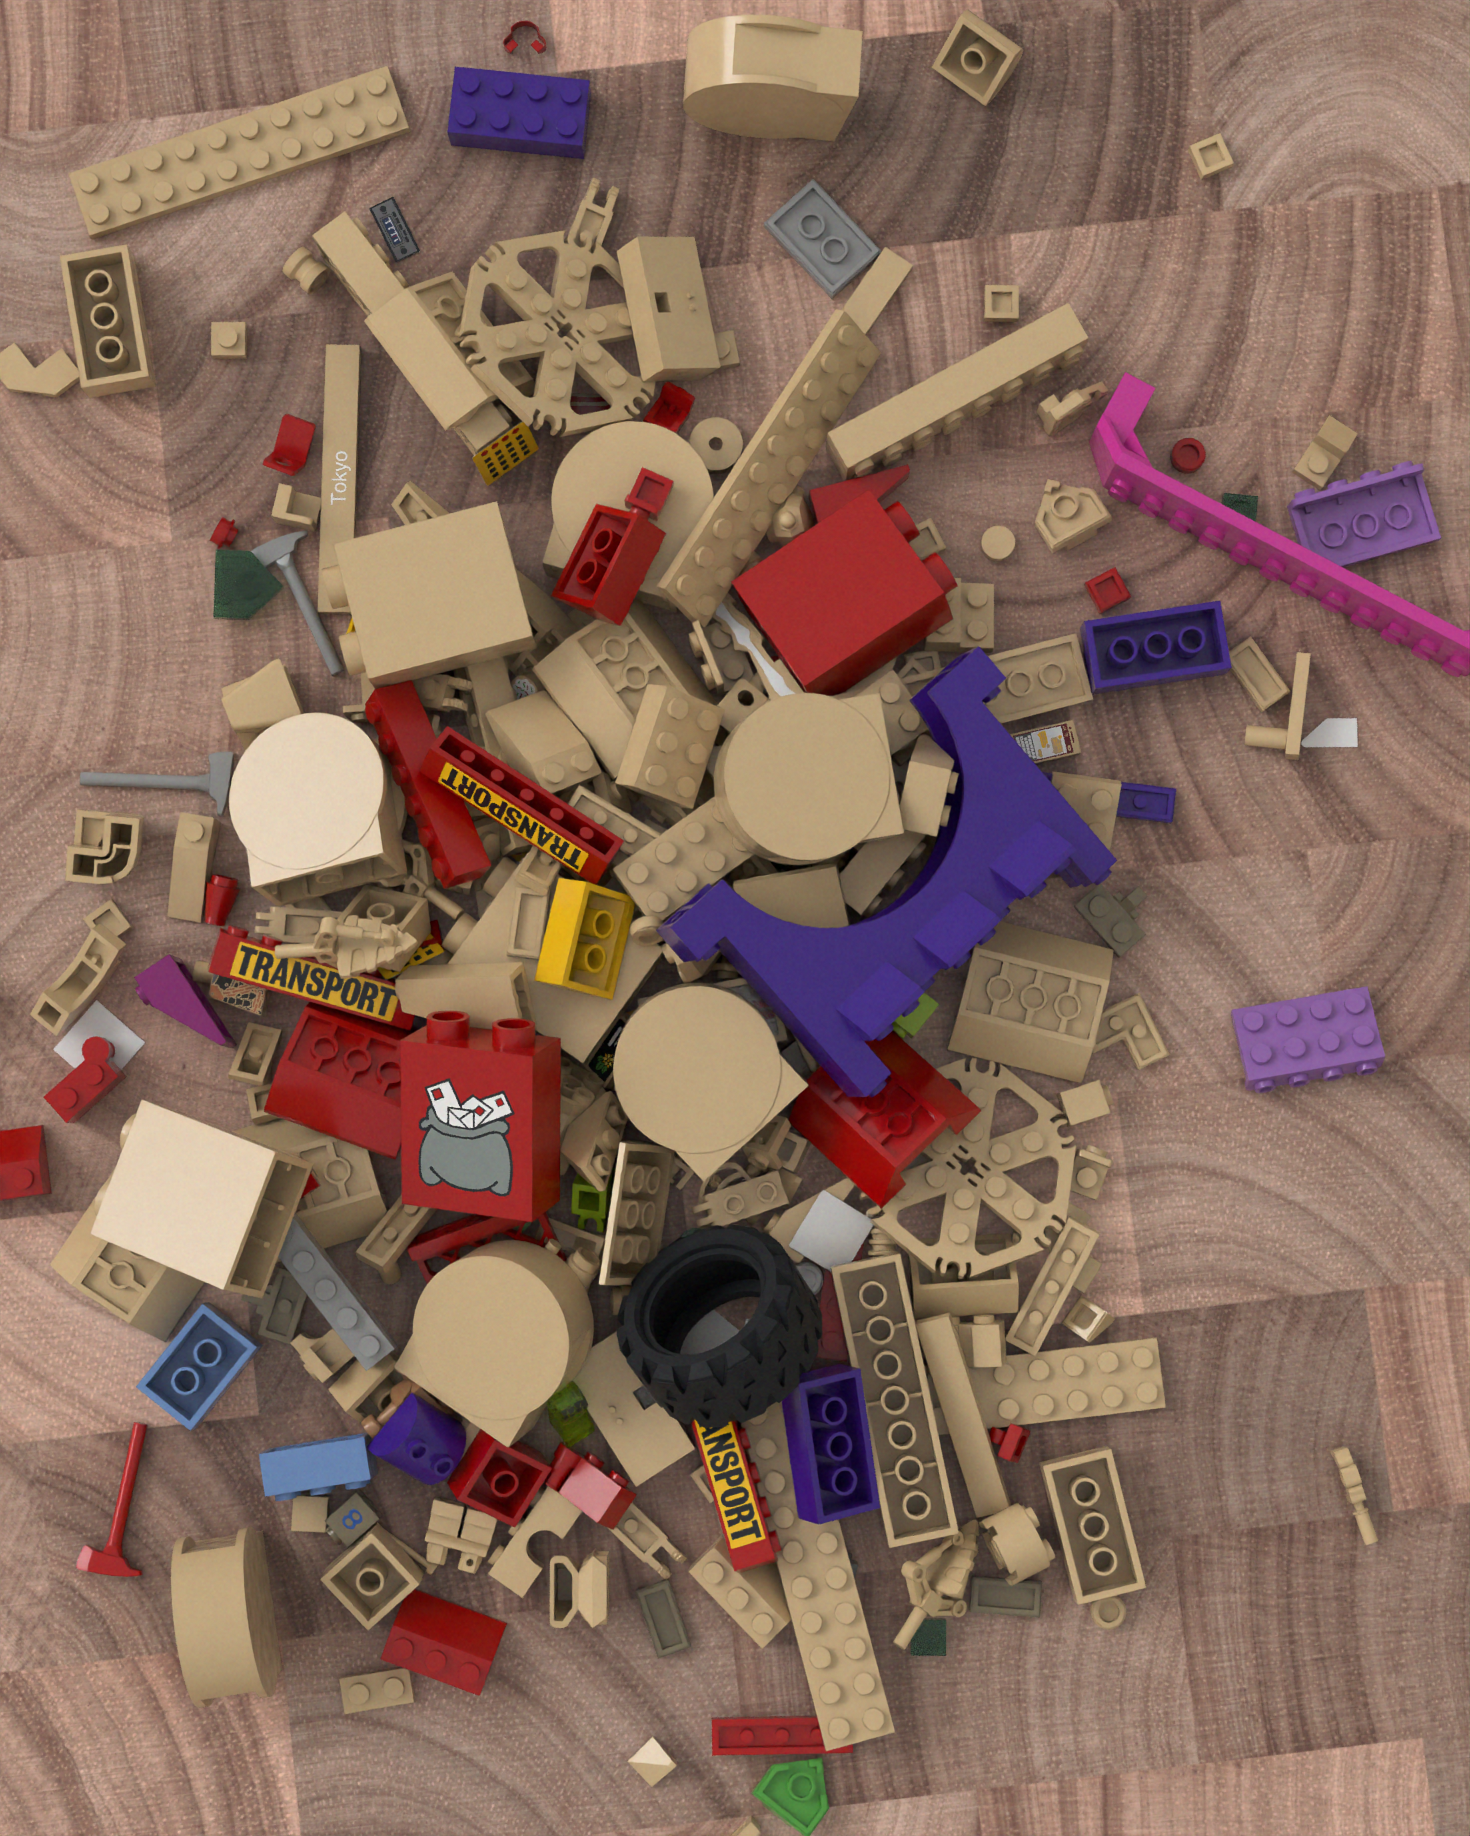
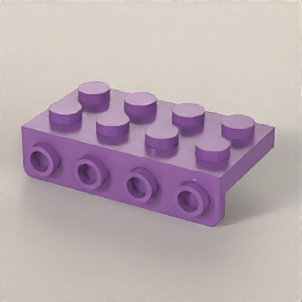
(1366, 516)
(1308, 1039)

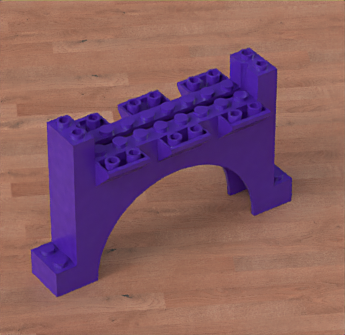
(998, 846)

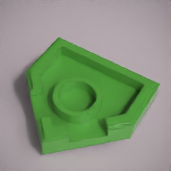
(795, 1793)

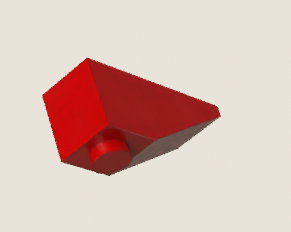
(832, 497)

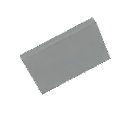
(822, 238)

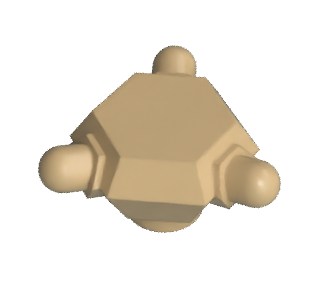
(790, 519)

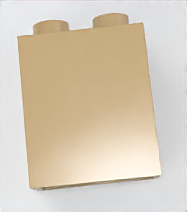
(429, 597)
(560, 1013)
(200, 1199)

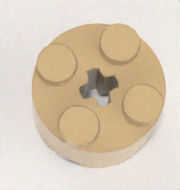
(1016, 1543)

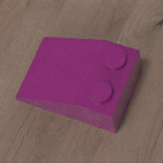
(172, 990)

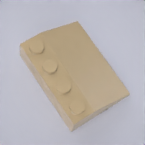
(636, 1210)

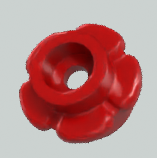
(224, 533)

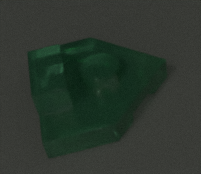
(241, 585)

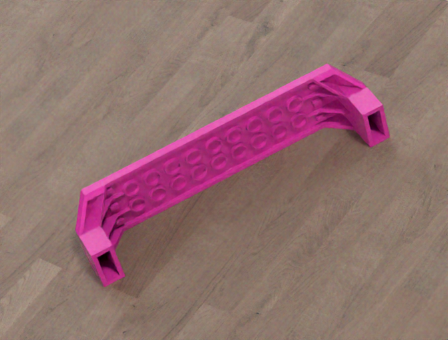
(1131, 477)

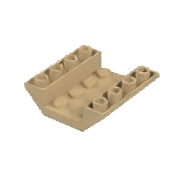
(422, 339)
(603, 676)
(1033, 1002)
(349, 1195)
(124, 1281)

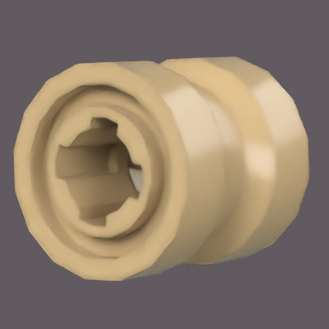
(306, 270)

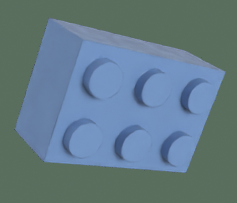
(199, 1366)
(318, 1466)

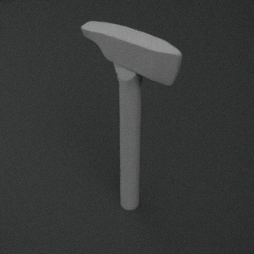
(281, 552)
(216, 783)

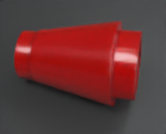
(220, 898)

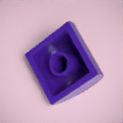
(421, 1441)

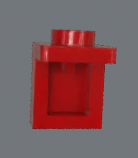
(671, 408)
(649, 494)

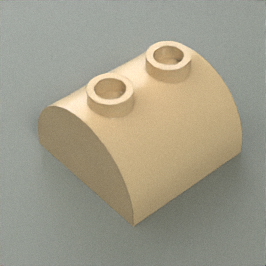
(977, 58)

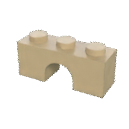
(515, 1564)

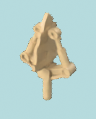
(420, 880)
(354, 946)
(937, 1573)

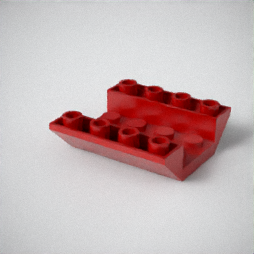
(342, 1079)
(884, 1133)

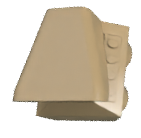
(261, 701)
(579, 1588)

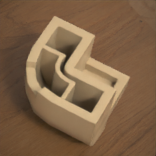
(104, 846)

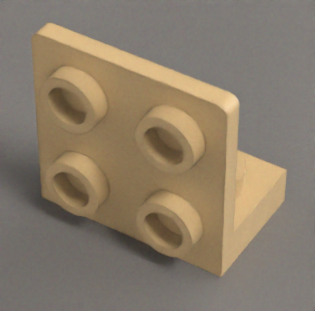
(721, 662)

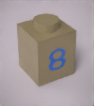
(352, 1519)

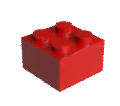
(499, 1477)

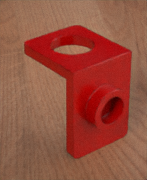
(291, 445)

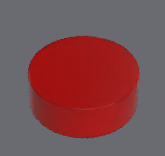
(1187, 455)

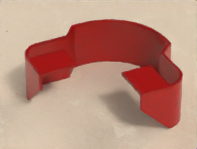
(536, 44)

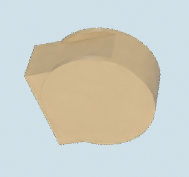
(772, 76)
(604, 471)
(808, 778)
(317, 809)
(701, 1073)
(500, 1335)
(224, 1616)

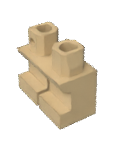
(445, 1529)

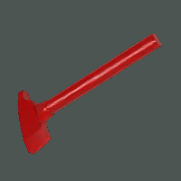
(111, 1559)

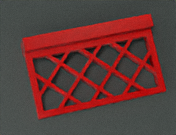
(469, 1231)

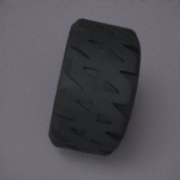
(751, 1367)

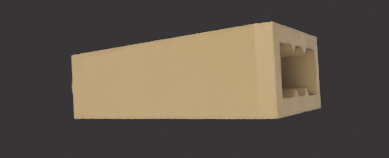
(480, 989)

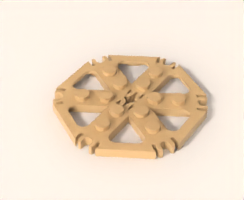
(538, 334)
(991, 1188)

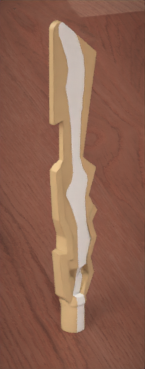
(748, 639)

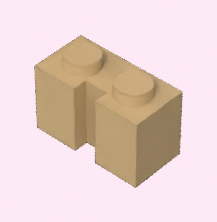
(982, 1340)

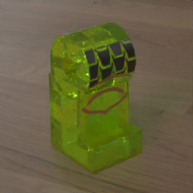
(569, 1414)

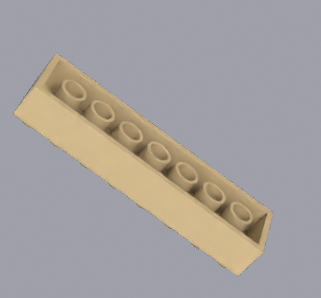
(371, 283)
(957, 394)
(897, 1399)

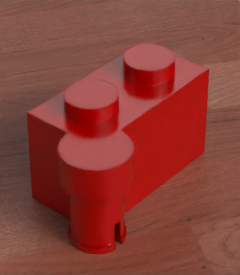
(87, 1082)
(589, 1486)

